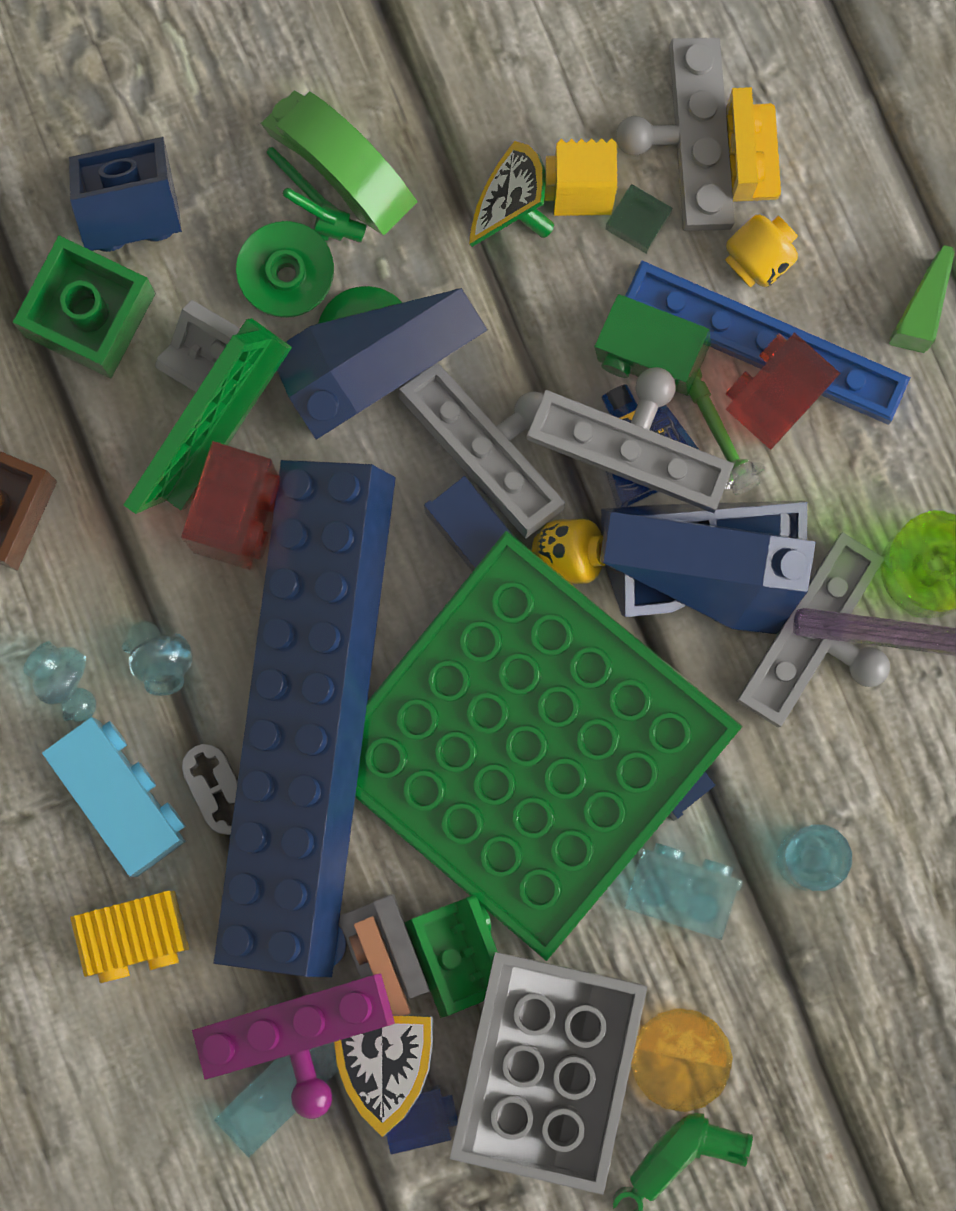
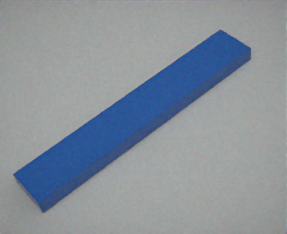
(747, 332)

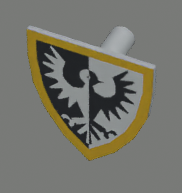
(386, 1069)

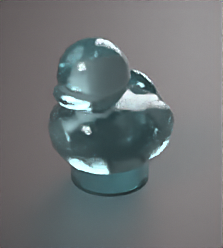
(157, 659)
(56, 679)

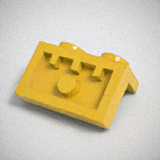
(752, 147)

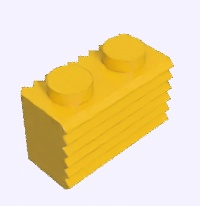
(582, 177)
(130, 934)

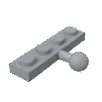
(697, 131)
(631, 447)
(485, 449)
(795, 658)

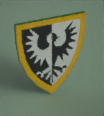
(512, 194)

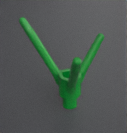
(329, 219)

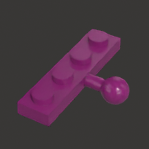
(292, 1030)

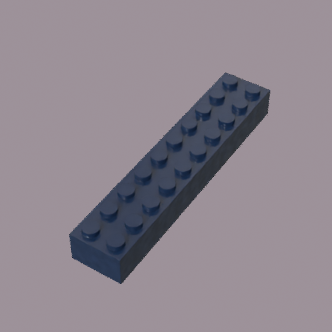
(305, 719)

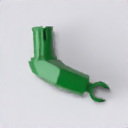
(677, 1149)

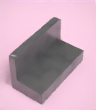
(396, 940)

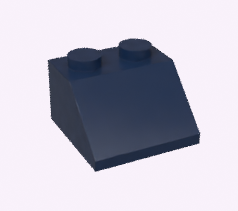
(124, 195)

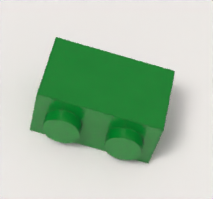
(646, 337)

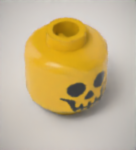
(762, 250)
(571, 549)

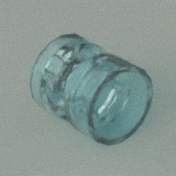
(814, 858)

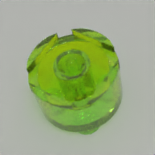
(906, 568)

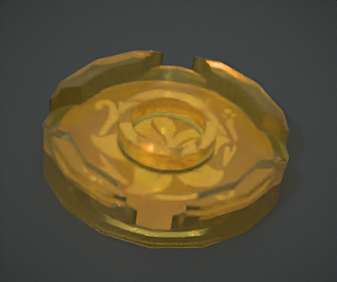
(681, 1059)

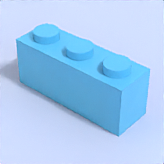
(116, 795)

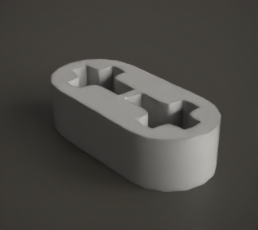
(201, 788)

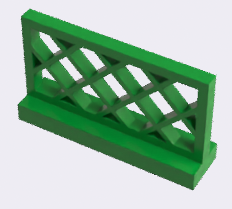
(210, 416)

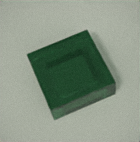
(638, 218)

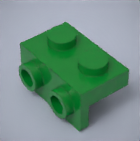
(454, 953)

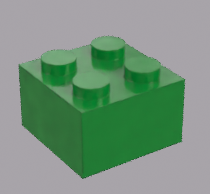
(84, 306)

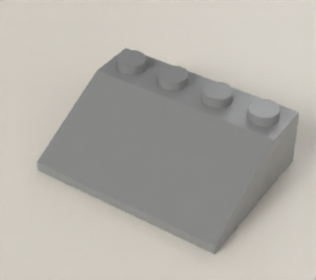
(549, 1072)

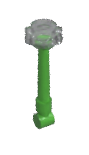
(744, 472)

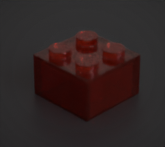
(780, 389)
(232, 506)

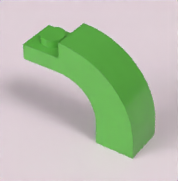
(342, 158)

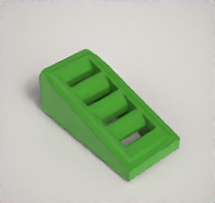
(922, 315)

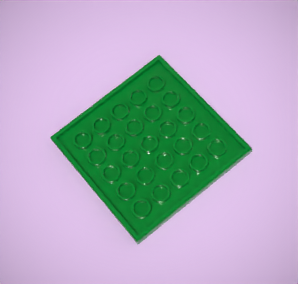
(532, 745)

